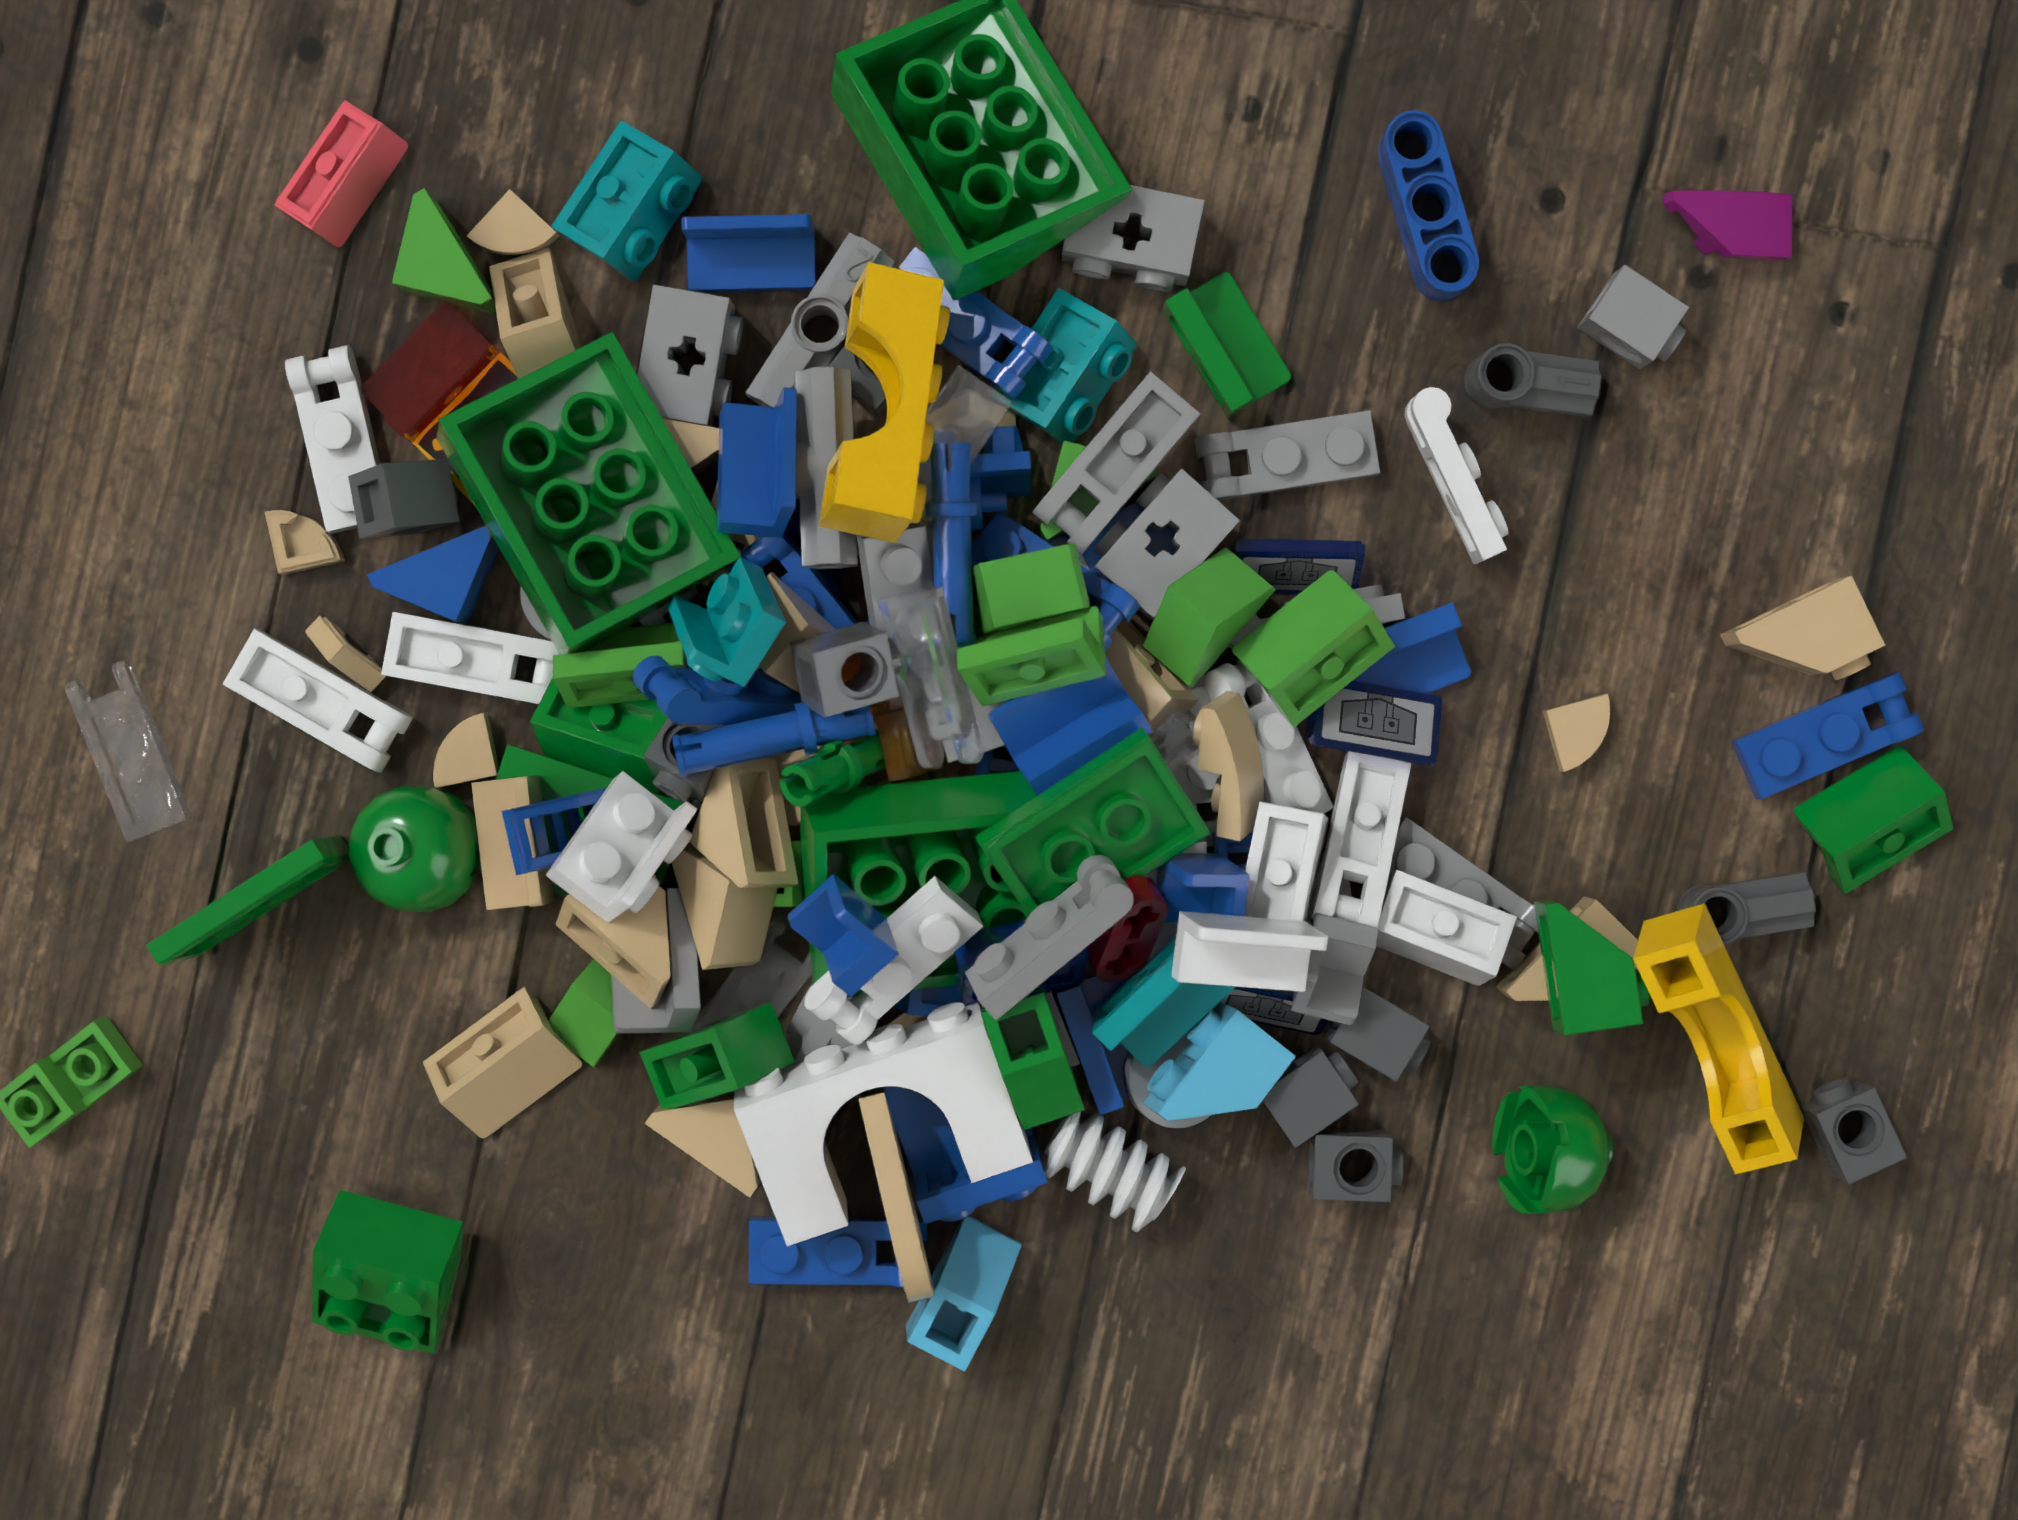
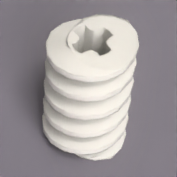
(1111, 1168)

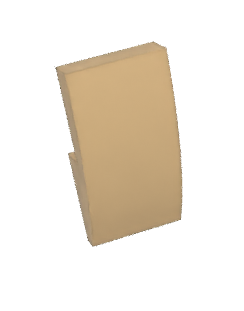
(1230, 749)

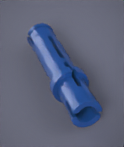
(952, 533)
(768, 737)

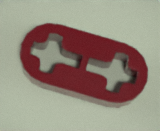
(1129, 942)

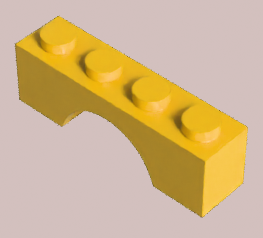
(895, 331)
(1745, 1086)

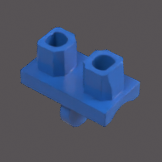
(999, 474)

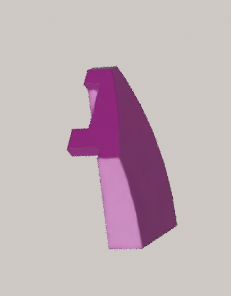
(1737, 222)

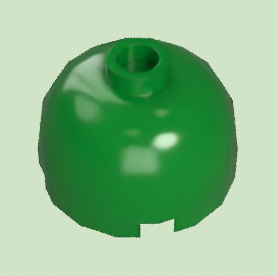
(414, 848)
(1551, 1149)

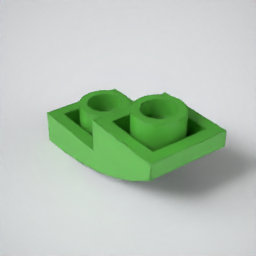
(68, 1081)

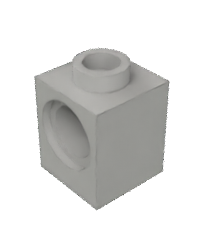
(1635, 318)

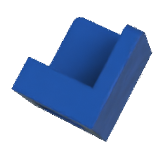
(1202, 885)
(847, 932)

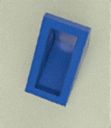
(443, 577)

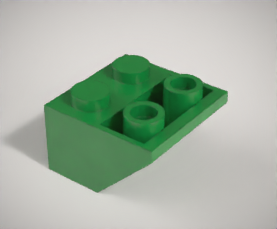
(385, 1272)

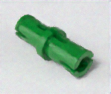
(833, 769)

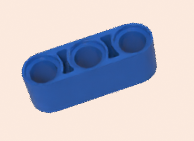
(1433, 176)

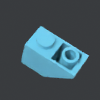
(1220, 1070)
(966, 1293)

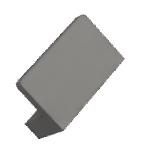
(681, 997)

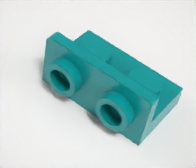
(628, 201)
(1086, 360)
(734, 629)

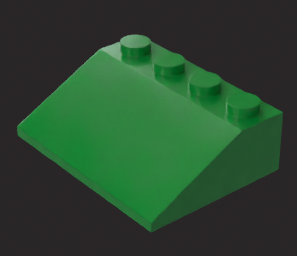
(976, 139)
(586, 494)
(902, 835)

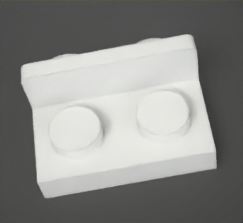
(620, 848)

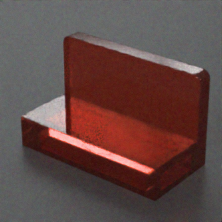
(429, 371)

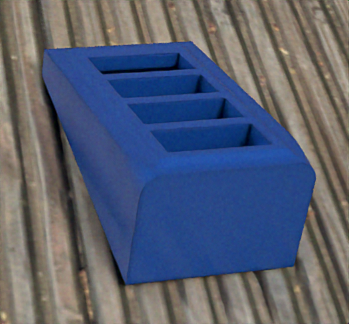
(518, 836)

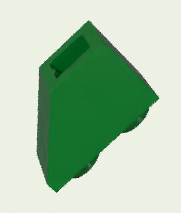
(1033, 1061)

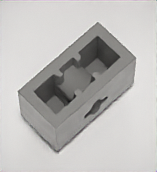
(1162, 217)
(674, 324)
(1199, 528)

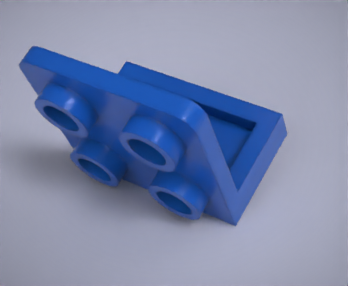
(937, 1165)

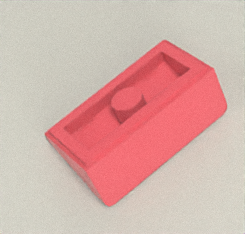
(342, 174)

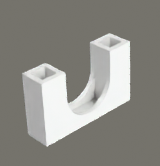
(938, 1057)

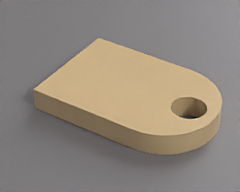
(897, 1198)

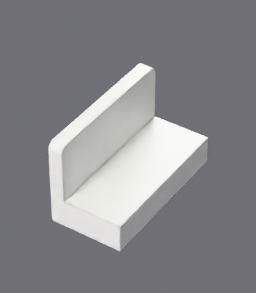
(1284, 862)
(1443, 929)
(1244, 951)

